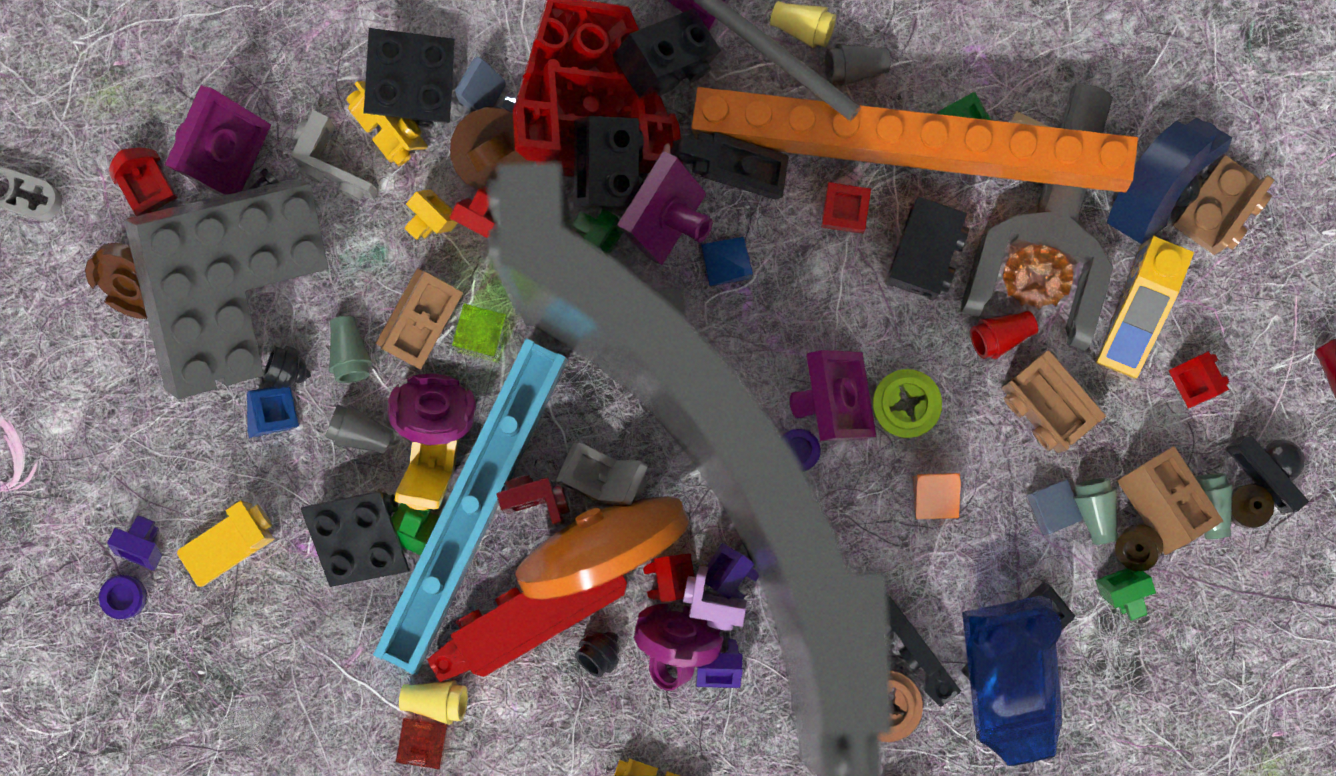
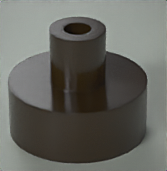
(1251, 506)
(1139, 547)

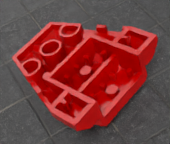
(577, 77)

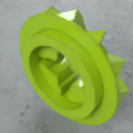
(914, 385)

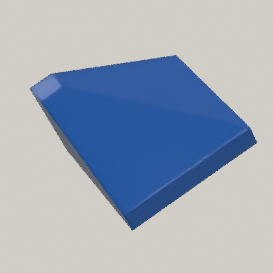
(727, 261)
(270, 411)

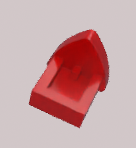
(141, 179)

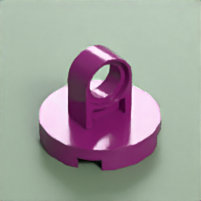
(676, 641)

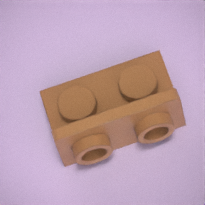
(1223, 206)

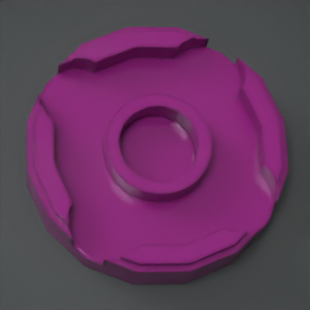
(431, 409)

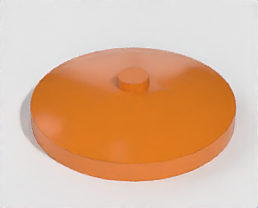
(601, 546)

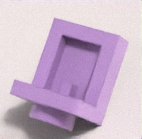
(714, 608)

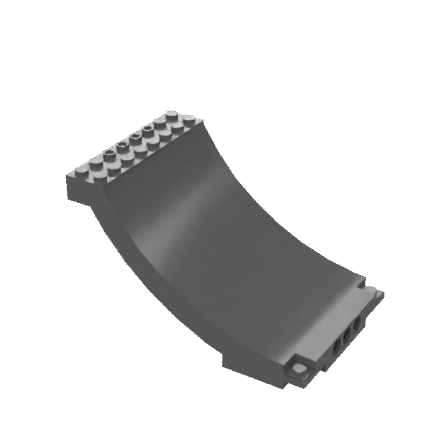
(825, 618)

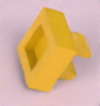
(430, 216)

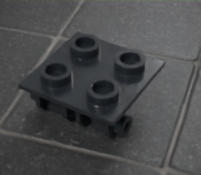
(409, 76)
(356, 537)

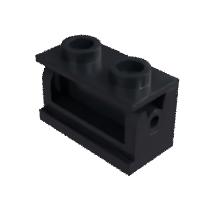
(927, 248)

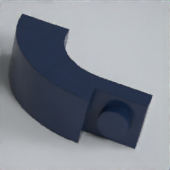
(1163, 175)

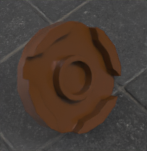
(482, 144)
(115, 273)

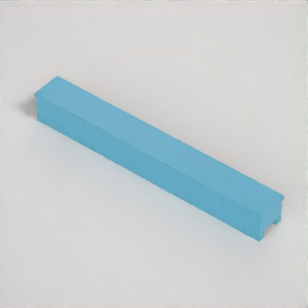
(470, 507)

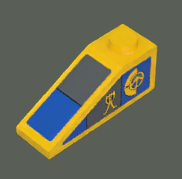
(1144, 305)

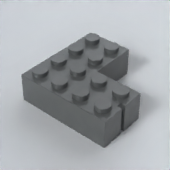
(196, 271)

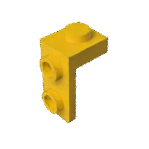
(427, 475)
(226, 543)

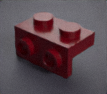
(524, 494)

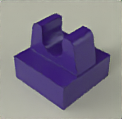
(137, 543)
(727, 572)
(723, 671)

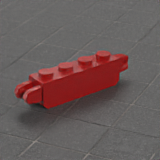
(517, 627)

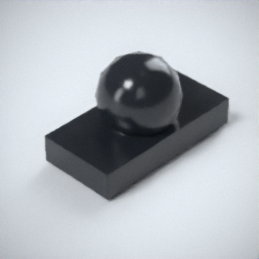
(1272, 469)

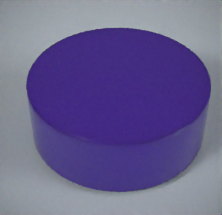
(804, 447)
(122, 597)

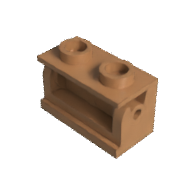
(418, 318)
(1052, 403)
(1170, 500)

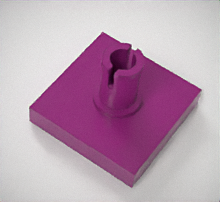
(217, 142)
(665, 210)
(837, 396)

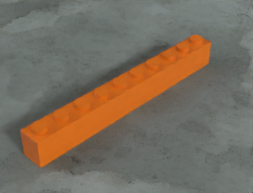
(920, 140)

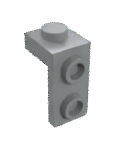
(311, 140)
(602, 476)

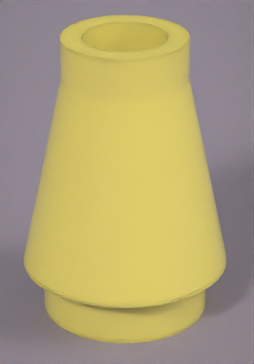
(804, 22)
(436, 700)

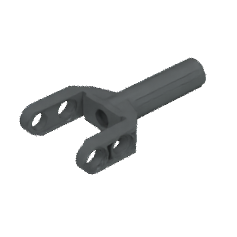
(1057, 225)

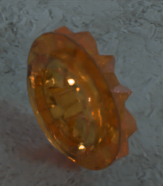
(1043, 261)

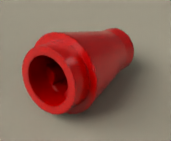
(999, 334)

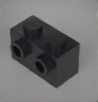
(667, 53)
(606, 161)

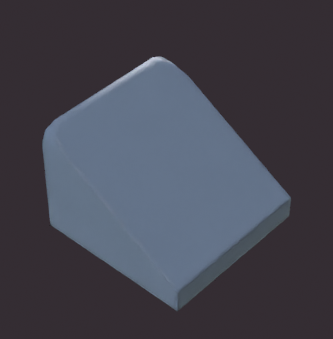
(479, 86)
(1054, 507)

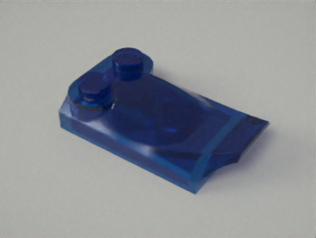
(1015, 678)

